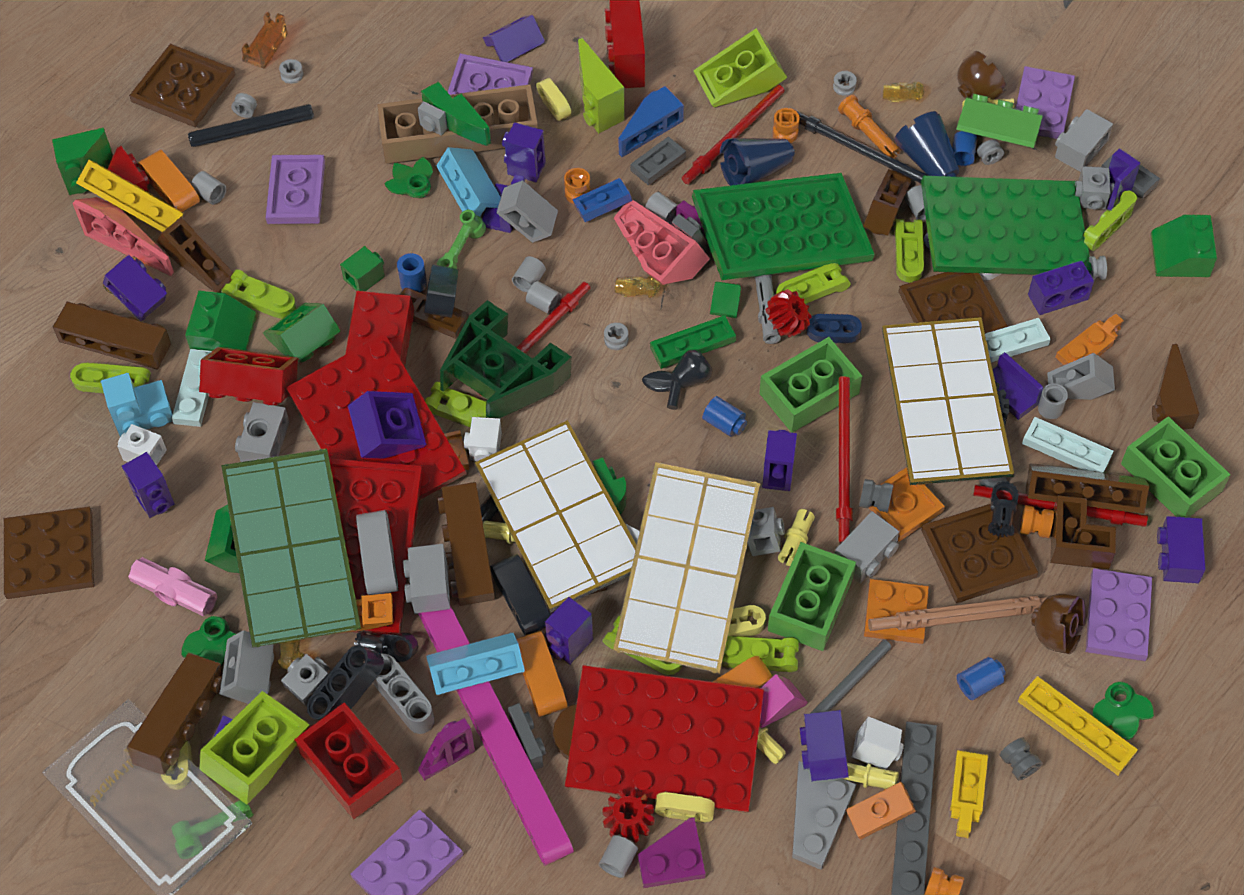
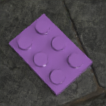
(1050, 94)
(295, 189)
(1119, 614)
(408, 860)

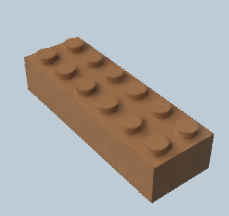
(407, 140)

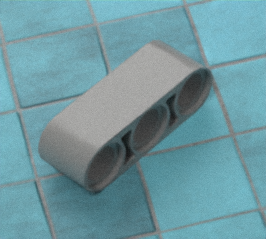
(377, 552)
(409, 704)

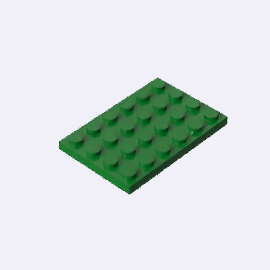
(1003, 225)
(782, 226)

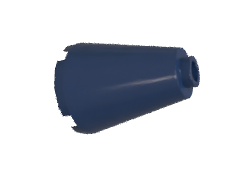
(928, 145)
(754, 158)

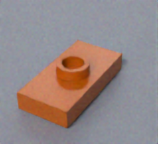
(880, 810)

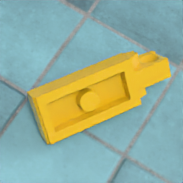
(968, 790)

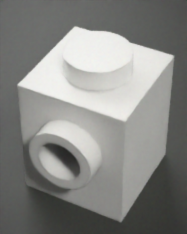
(483, 437)
(138, 441)
(877, 743)

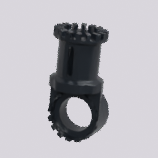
(1004, 509)
(388, 644)

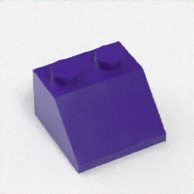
(386, 424)

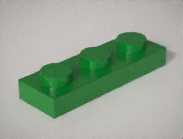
(701, 337)

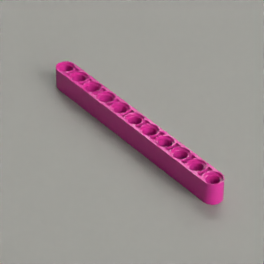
(503, 748)

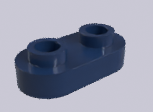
(834, 327)

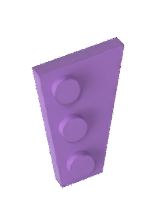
(481, 74)

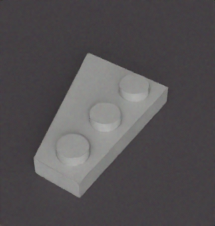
(818, 815)

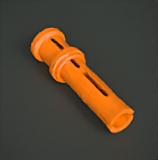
(862, 119)

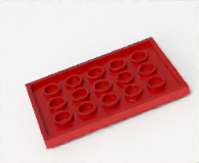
(371, 367)
(371, 488)
(664, 737)

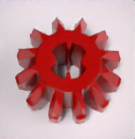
(788, 313)
(628, 804)

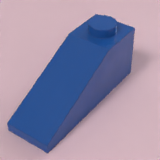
(653, 117)

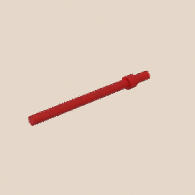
(703, 163)
(567, 304)
(844, 513)
(1114, 516)

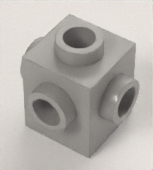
(1094, 187)
(765, 532)
(305, 677)

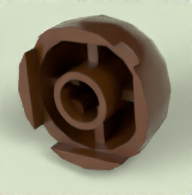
(979, 78)
(1058, 622)

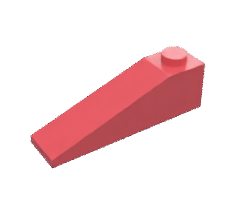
(116, 230)
(660, 247)

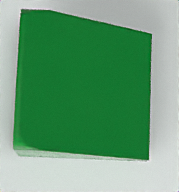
(725, 299)

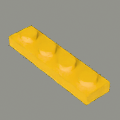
(128, 196)
(1077, 725)

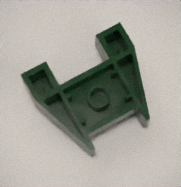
(498, 368)

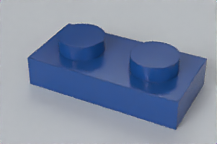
(602, 200)

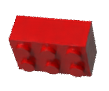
(626, 42)
(380, 314)
(247, 375)
(349, 760)

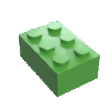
(808, 384)
(1175, 468)
(811, 596)

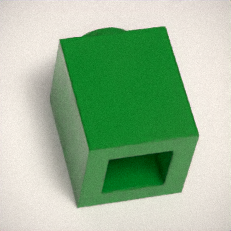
(363, 269)

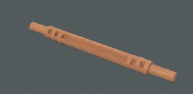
(957, 614)

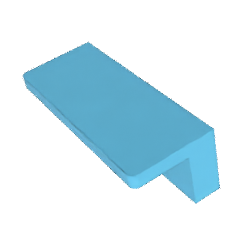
(468, 180)
(475, 663)

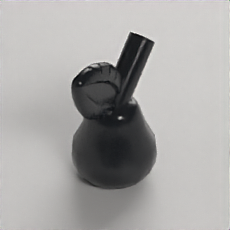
(690, 370)

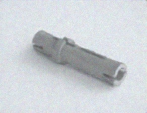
(764, 293)

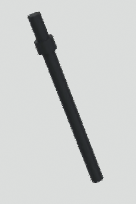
(815, 126)

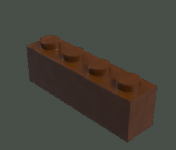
(112, 335)
(1099, 488)
(467, 544)
(176, 714)

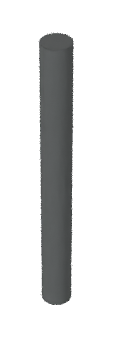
(853, 677)

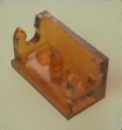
(266, 41)

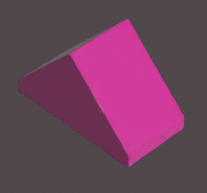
(779, 700)

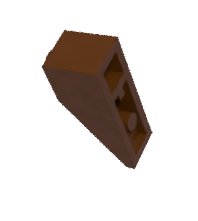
(887, 203)
(194, 255)
(1175, 393)

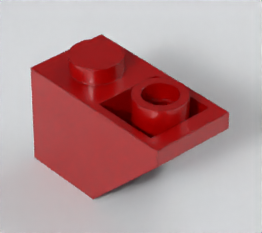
(126, 167)

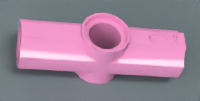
(173, 586)

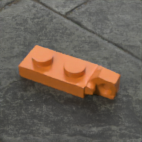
(1094, 339)

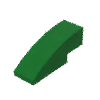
(460, 115)

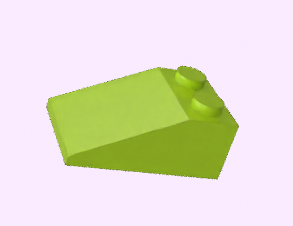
(740, 71)
(600, 91)
(252, 747)

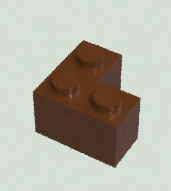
(1077, 542)

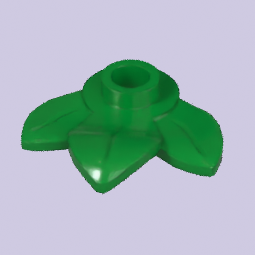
(411, 180)
(207, 645)
(1125, 714)

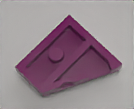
(448, 747)
(673, 857)

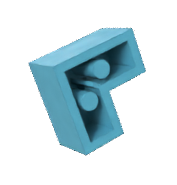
(141, 406)

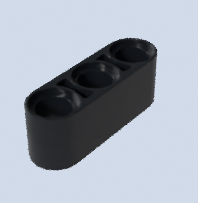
(441, 291)
(520, 594)
(347, 671)

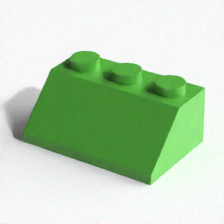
(1000, 120)

